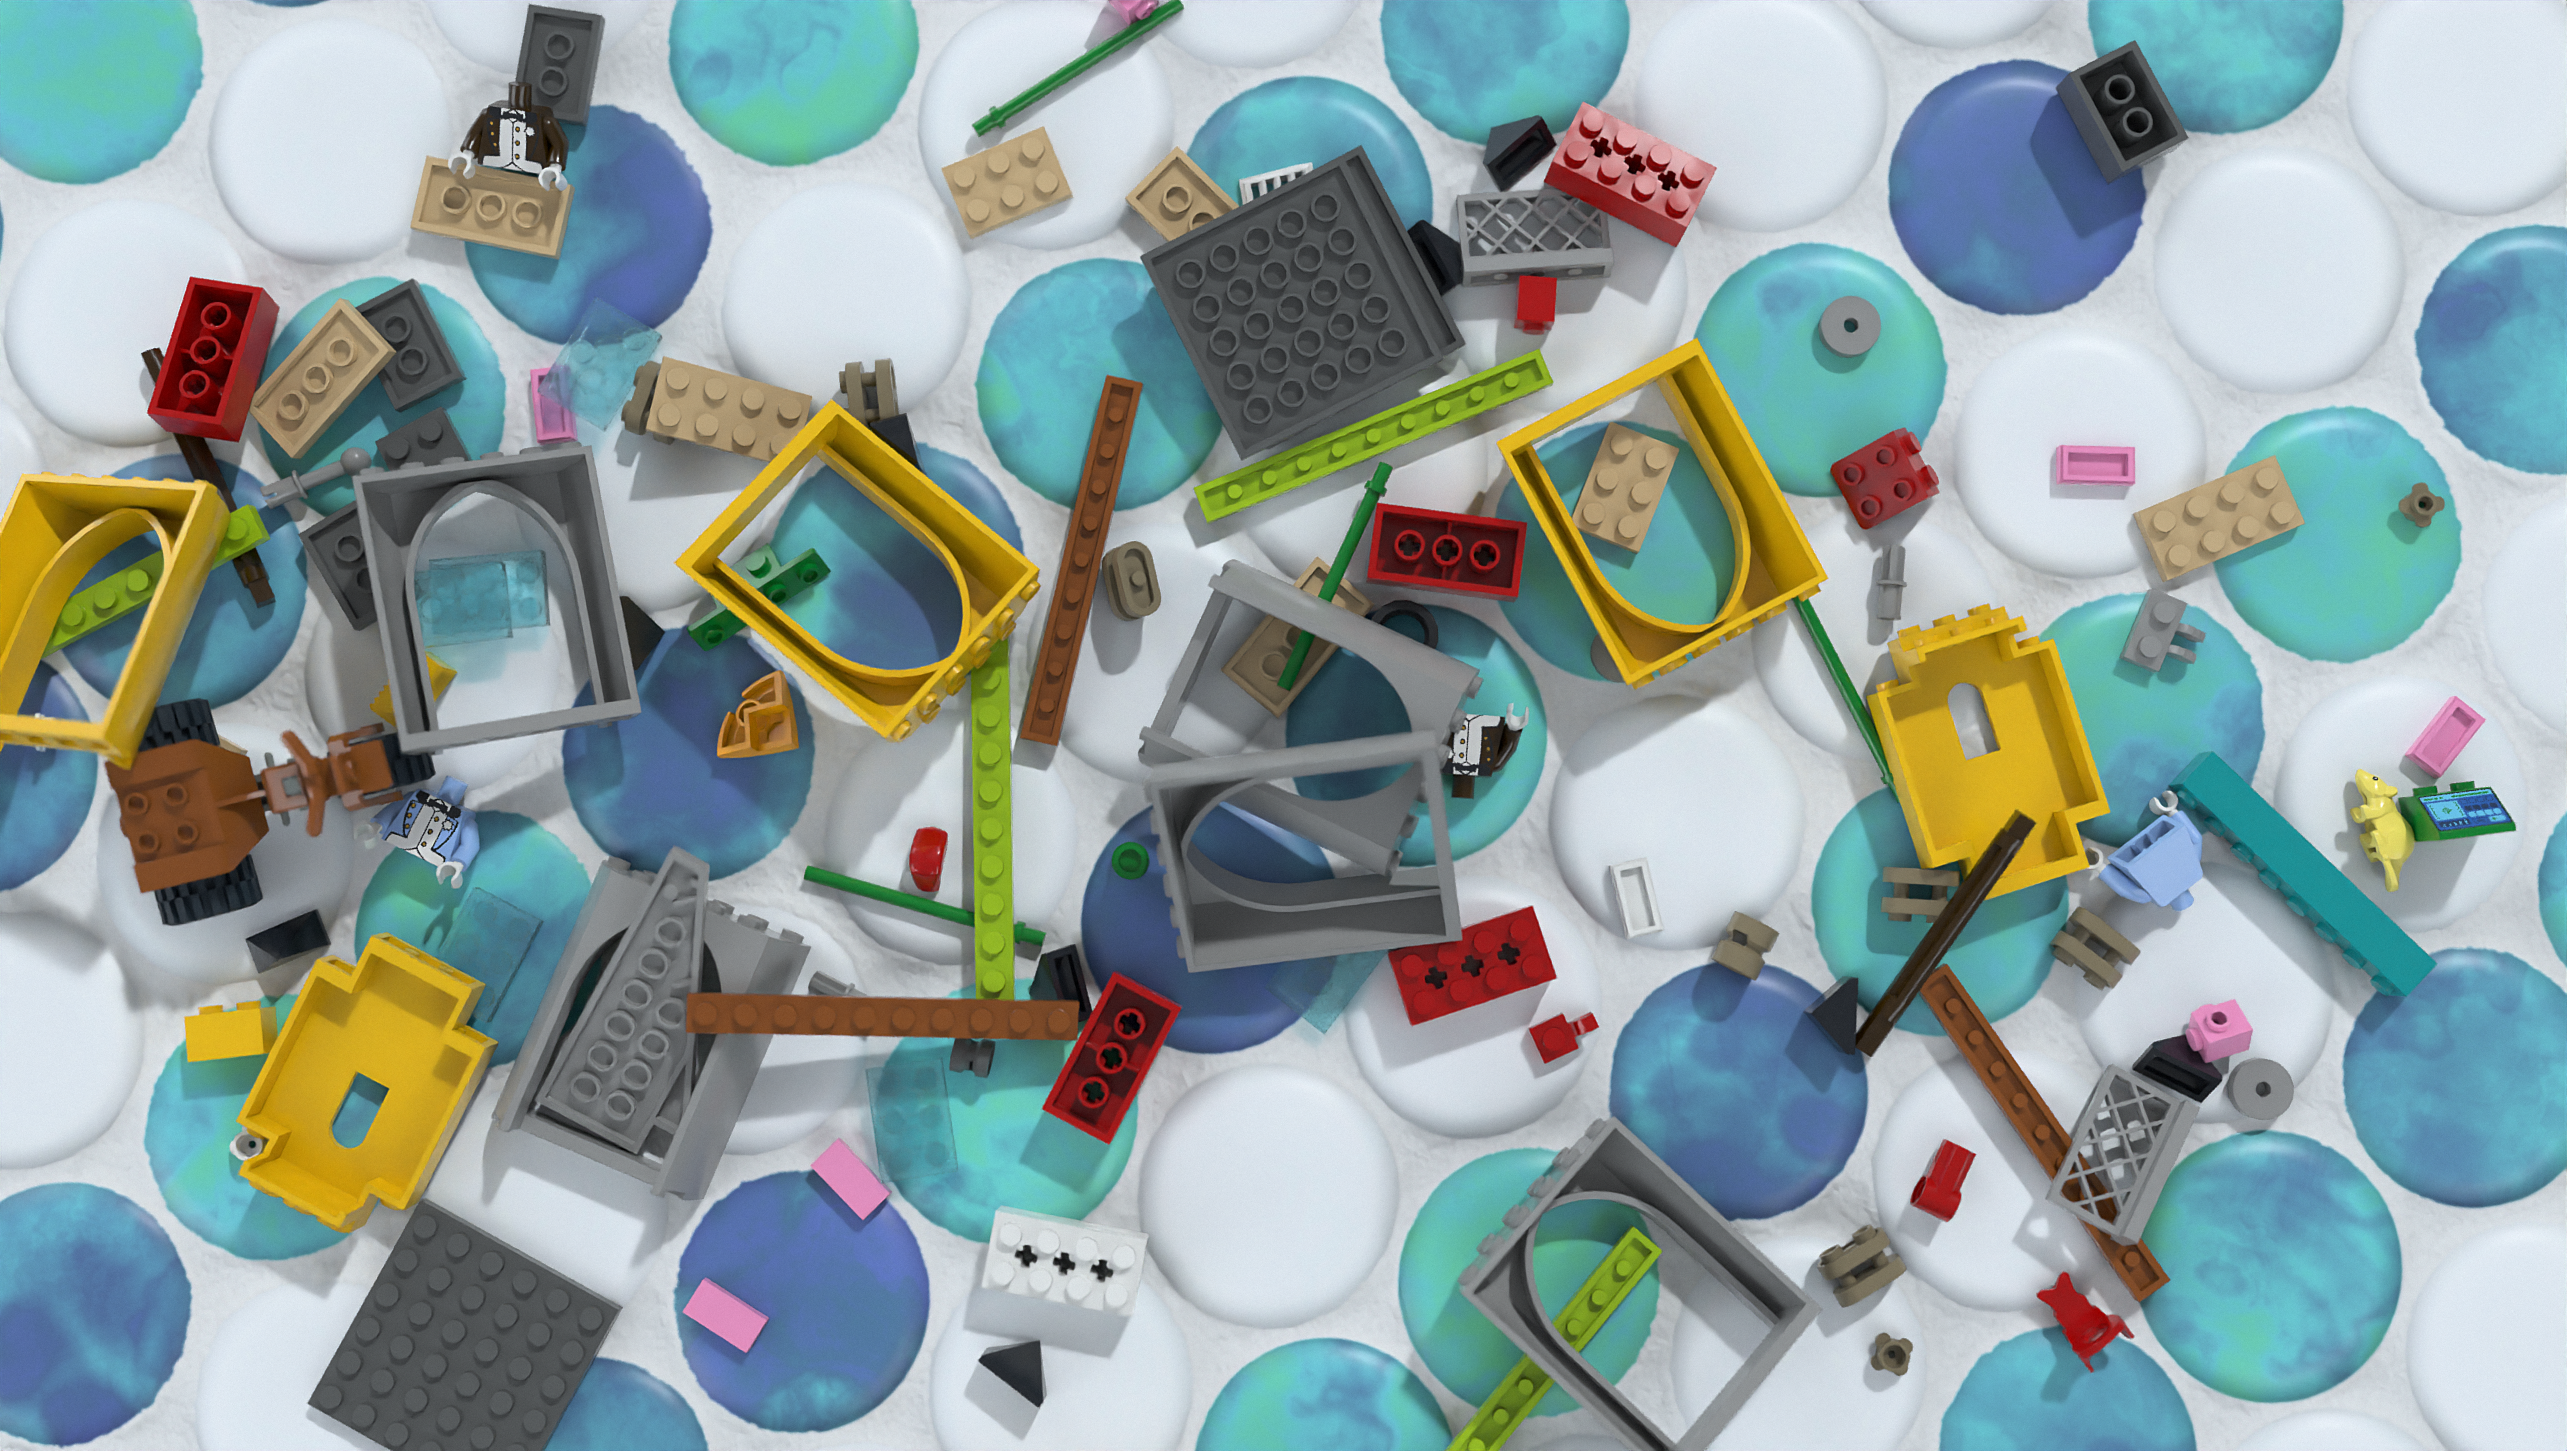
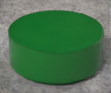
(1130, 860)

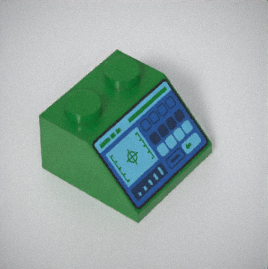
(2455, 813)

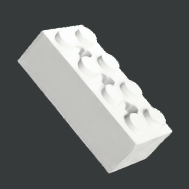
(1046, 1277)

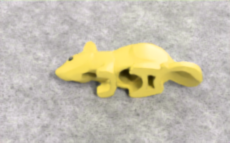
(2387, 832)

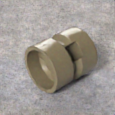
(1732, 951)

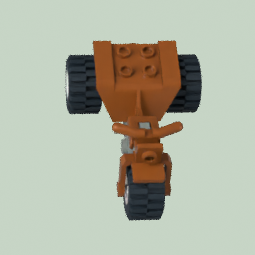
(202, 810)

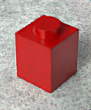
(1535, 304)

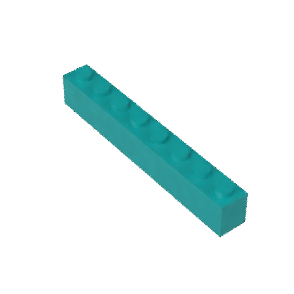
(2302, 875)

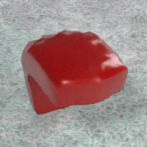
(928, 858)

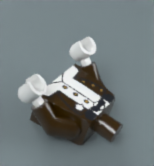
(517, 138)
(1482, 749)

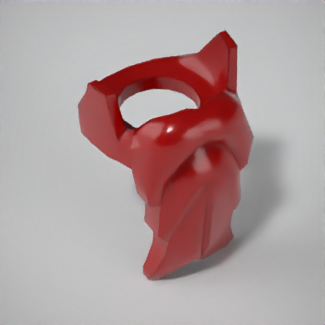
(2083, 1324)

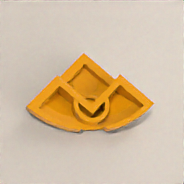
(762, 722)

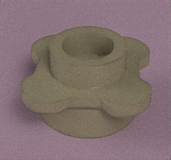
(2410, 505)
(1899, 1362)

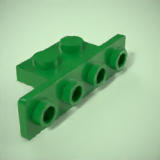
(771, 579)

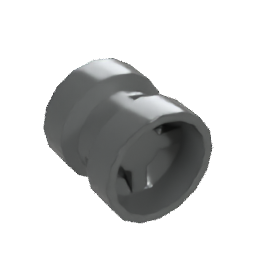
(972, 1056)

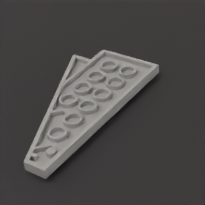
(630, 1048)

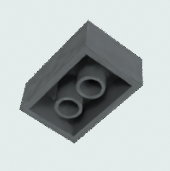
(2121, 112)

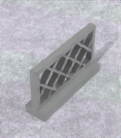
(1508, 266)
(2152, 1171)

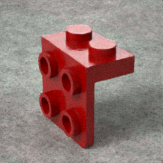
(1885, 478)

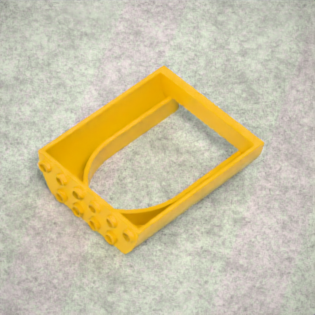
(48, 544)
(1770, 547)
(987, 570)

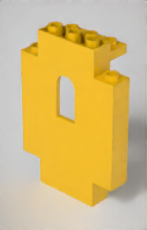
(2040, 758)
(395, 1022)

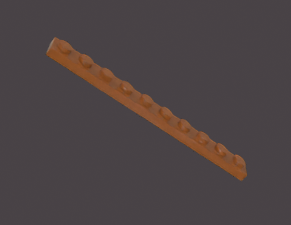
(1082, 560)
(881, 1016)
(2033, 1122)

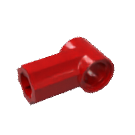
(1939, 1190)

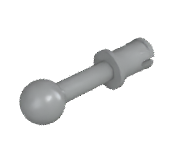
(296, 486)

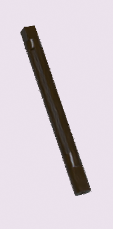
(204, 468)
(1943, 932)

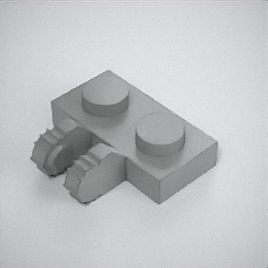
(2154, 630)

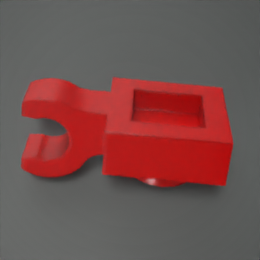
(1557, 1037)

